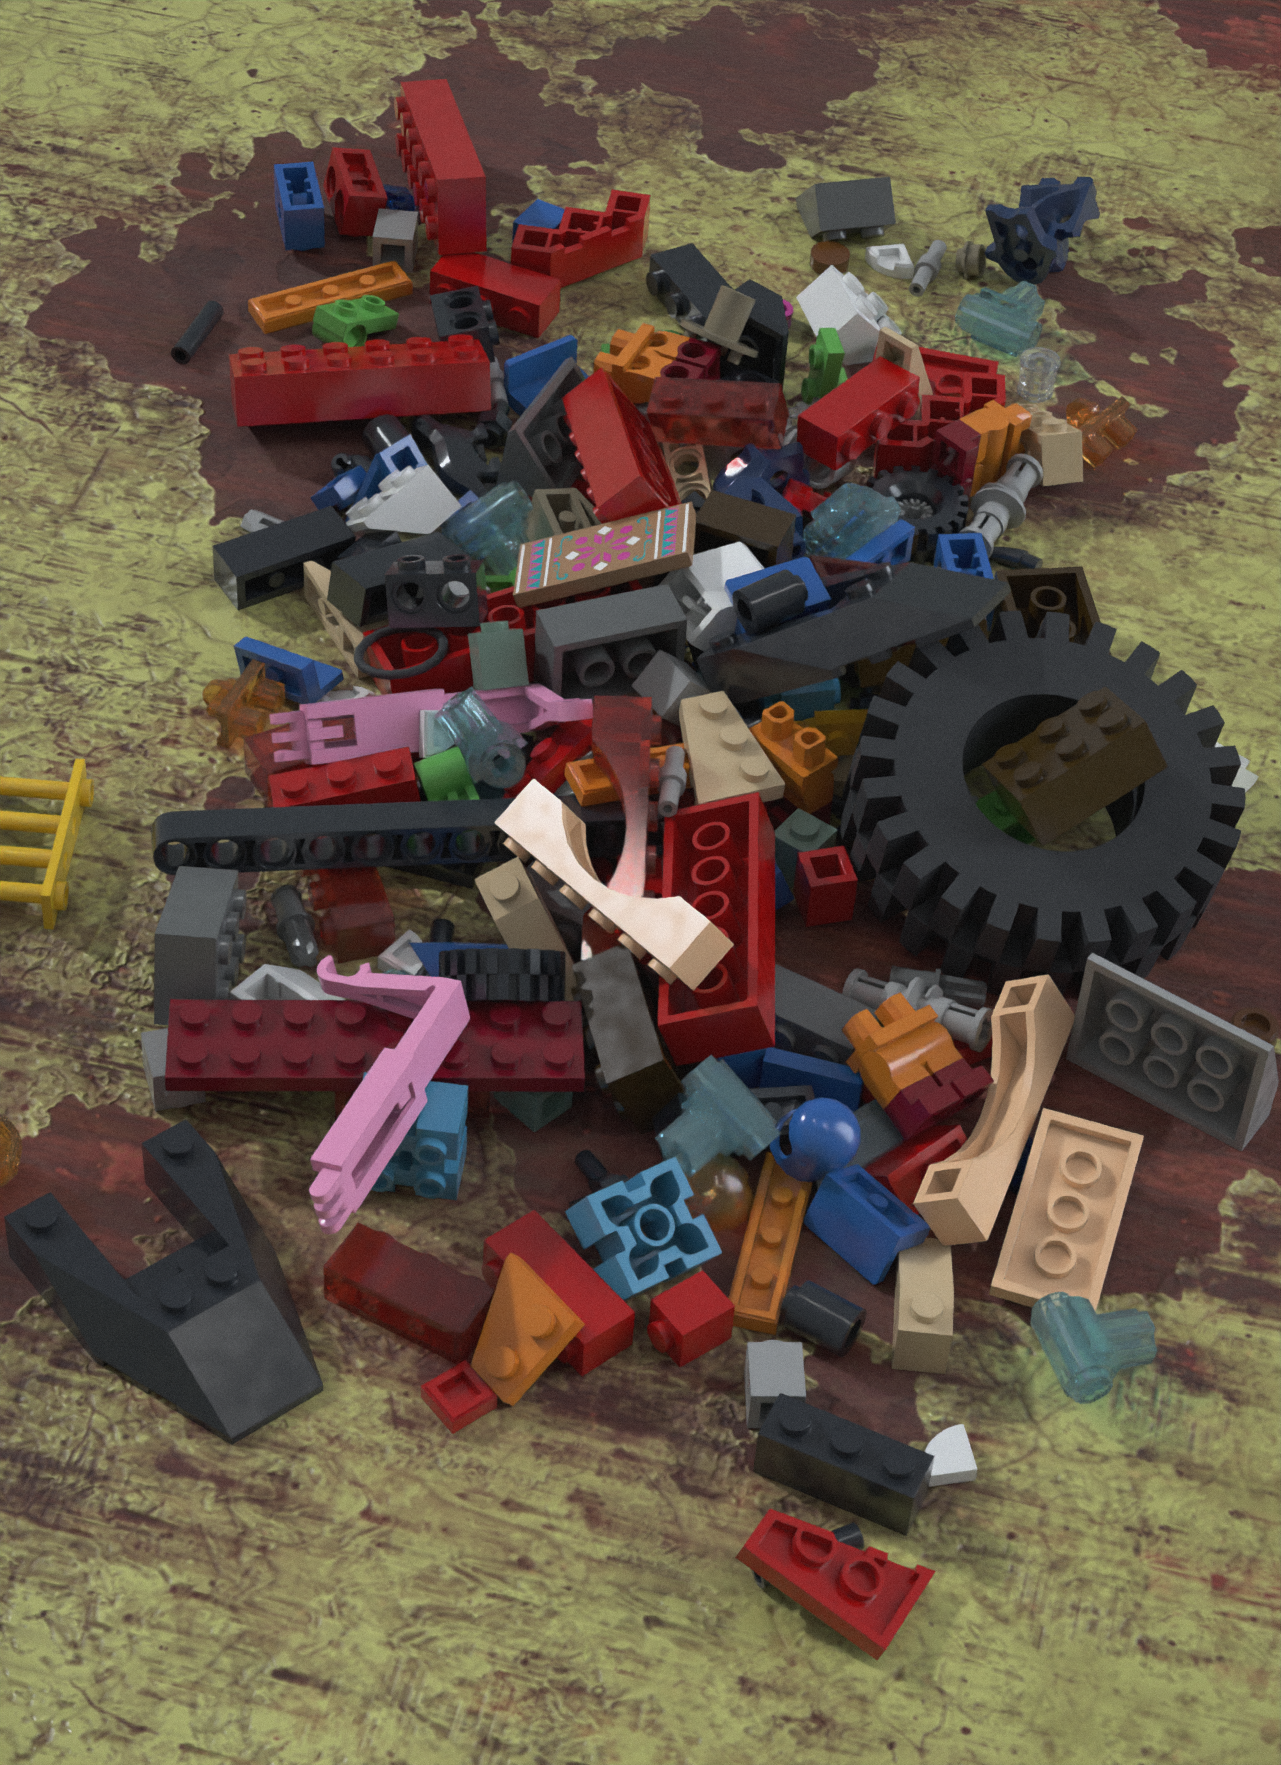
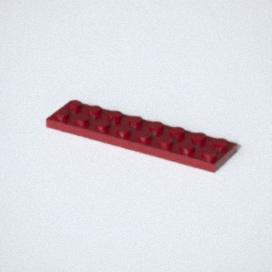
(336, 1041)

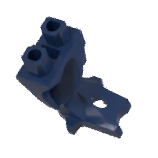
(1036, 234)
(750, 478)

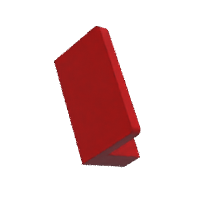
(906, 1165)

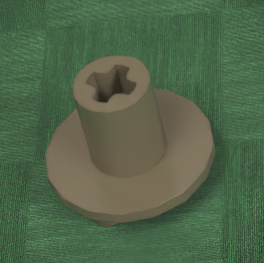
(726, 323)

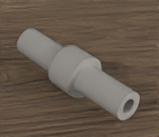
(927, 268)
(497, 383)
(672, 781)

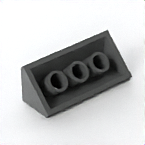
(539, 444)

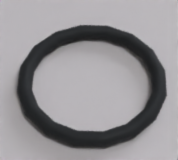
(401, 673)

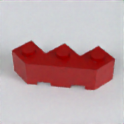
(586, 239)
(914, 439)

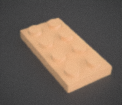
(1066, 1210)

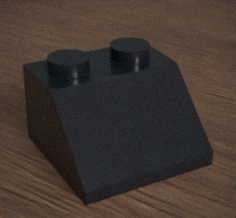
(765, 332)

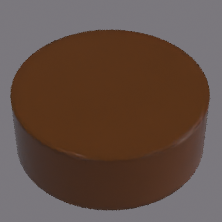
(827, 254)
(1258, 1023)

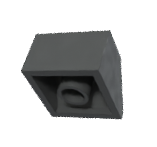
(848, 208)

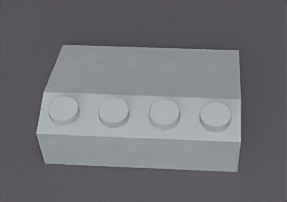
(1172, 1053)

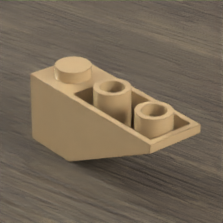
(1054, 446)

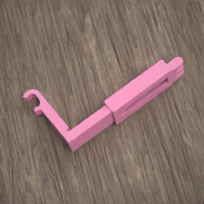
(394, 720)
(392, 1090)

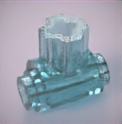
(1003, 319)
(849, 521)
(493, 526)
(482, 738)
(717, 1118)
(1090, 1346)

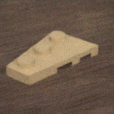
(723, 752)

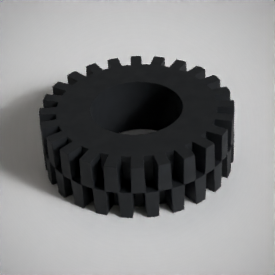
(1004, 897)

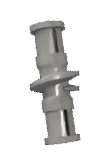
(1001, 503)
(961, 1022)

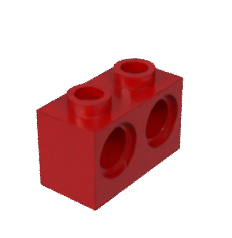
(354, 191)

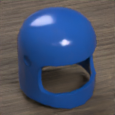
(822, 1139)

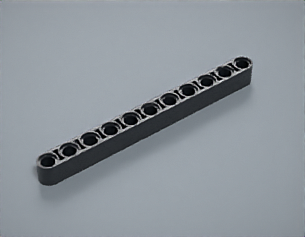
(347, 831)

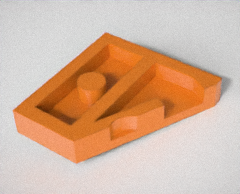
(521, 1331)

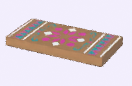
(605, 555)

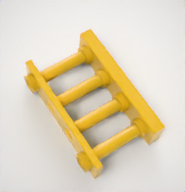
(54, 891)

